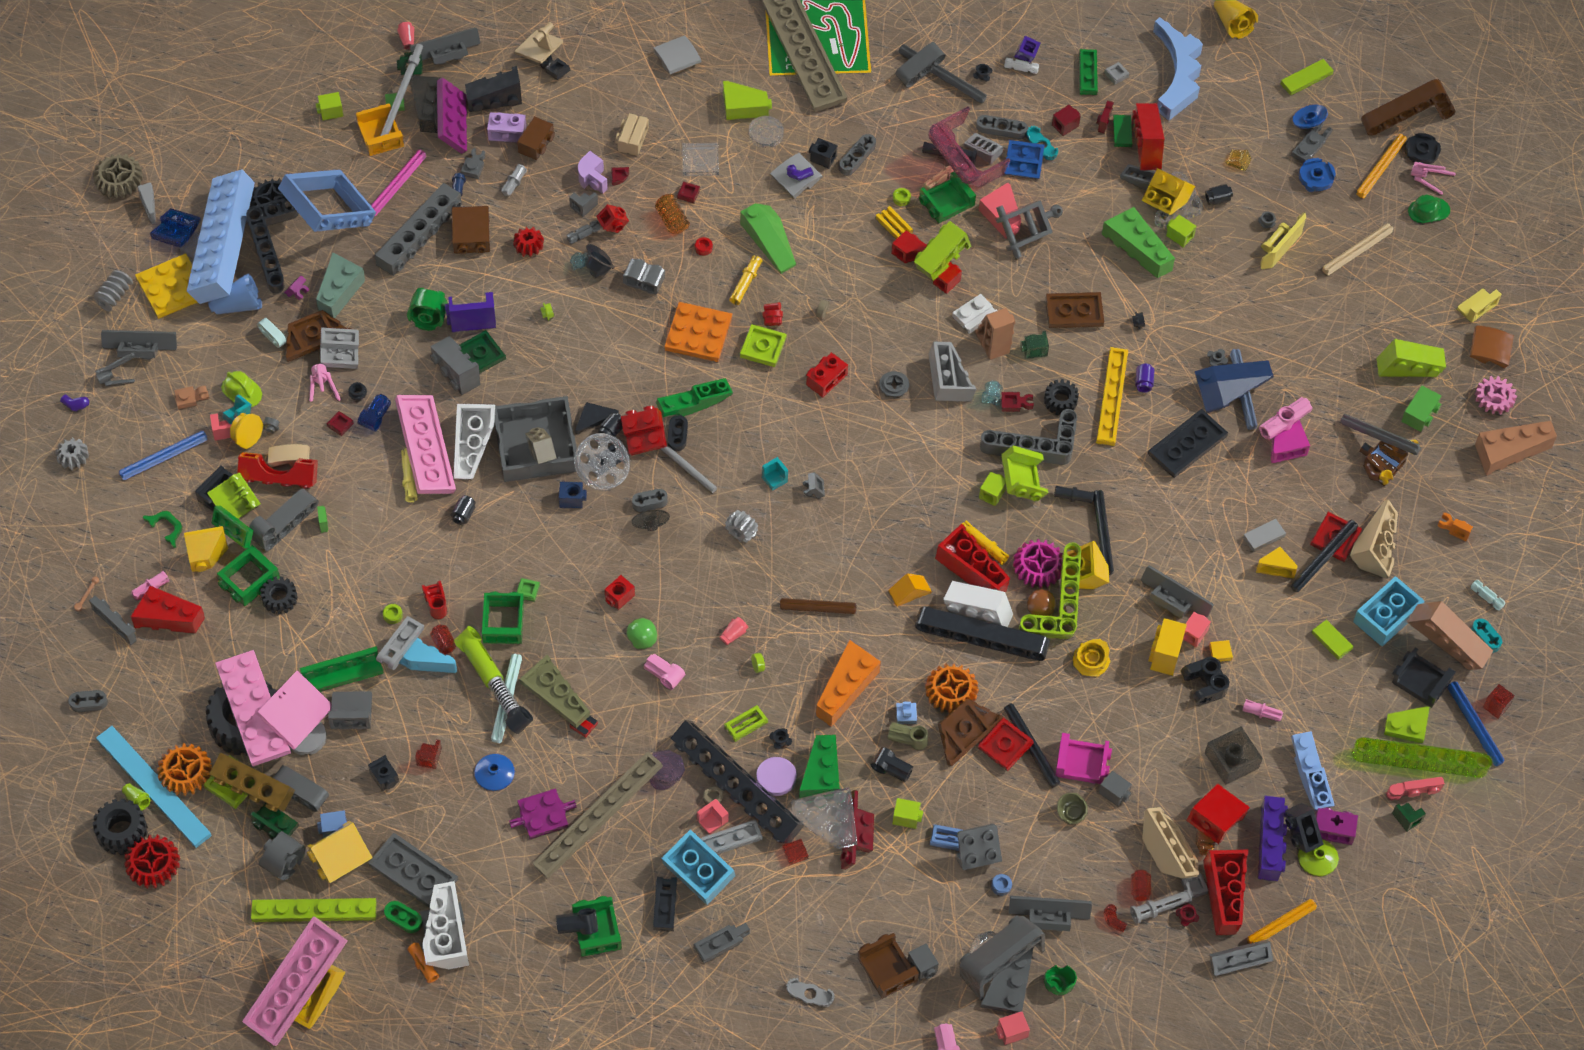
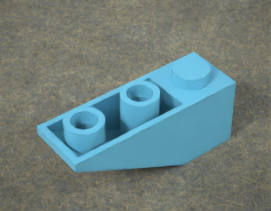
(427, 658)

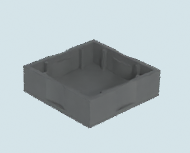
(519, 418)

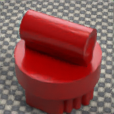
(772, 314)

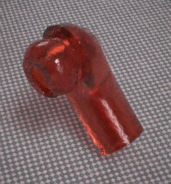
(1112, 920)

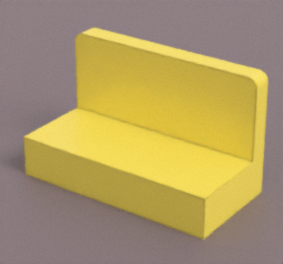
(1479, 304)

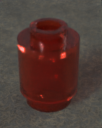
(443, 639)
(1141, 885)

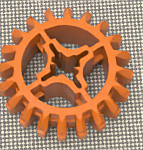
(959, 681)
(171, 774)

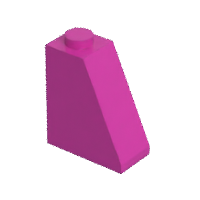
(1290, 444)

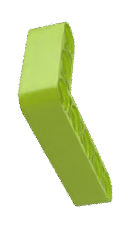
(1065, 600)

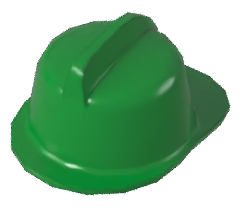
(1428, 209)

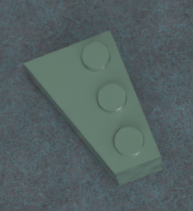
(339, 285)

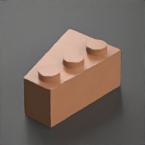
(996, 333)

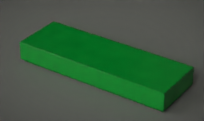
(1088, 72)
(232, 526)

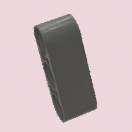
(920, 64)
(306, 791)

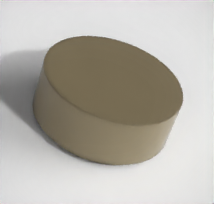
(822, 309)
(711, 794)

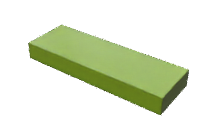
(1306, 77)

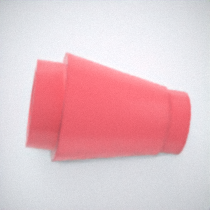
(406, 34)
(734, 630)

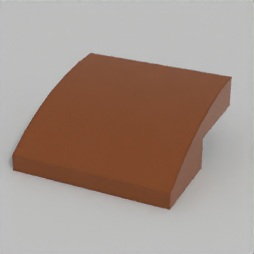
(1491, 346)

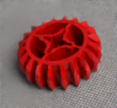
(168, 861)

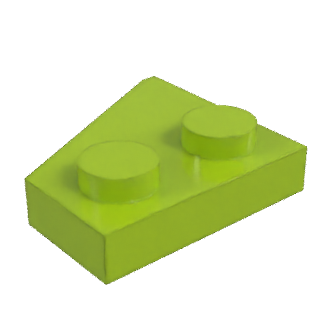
(1408, 724)

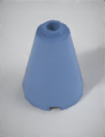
(241, 298)

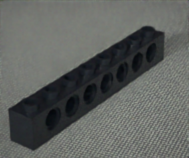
(790, 824)

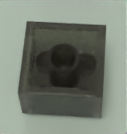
(1233, 755)

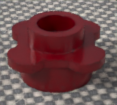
(1187, 909)

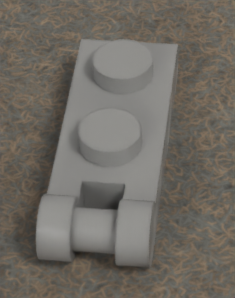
(400, 642)

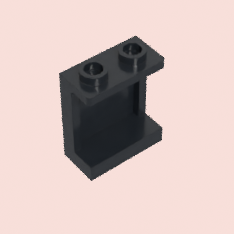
(1422, 678)

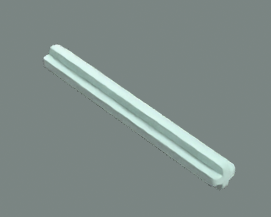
(510, 682)

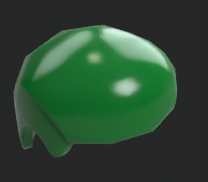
(1060, 980)

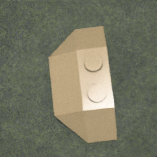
(1168, 845)

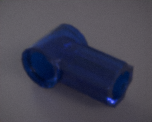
(373, 415)

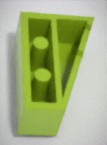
(942, 250)
(1410, 360)

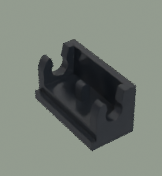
(216, 478)

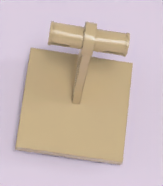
(539, 45)

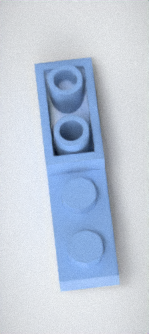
(1311, 772)

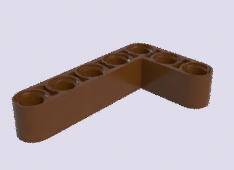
(1408, 105)

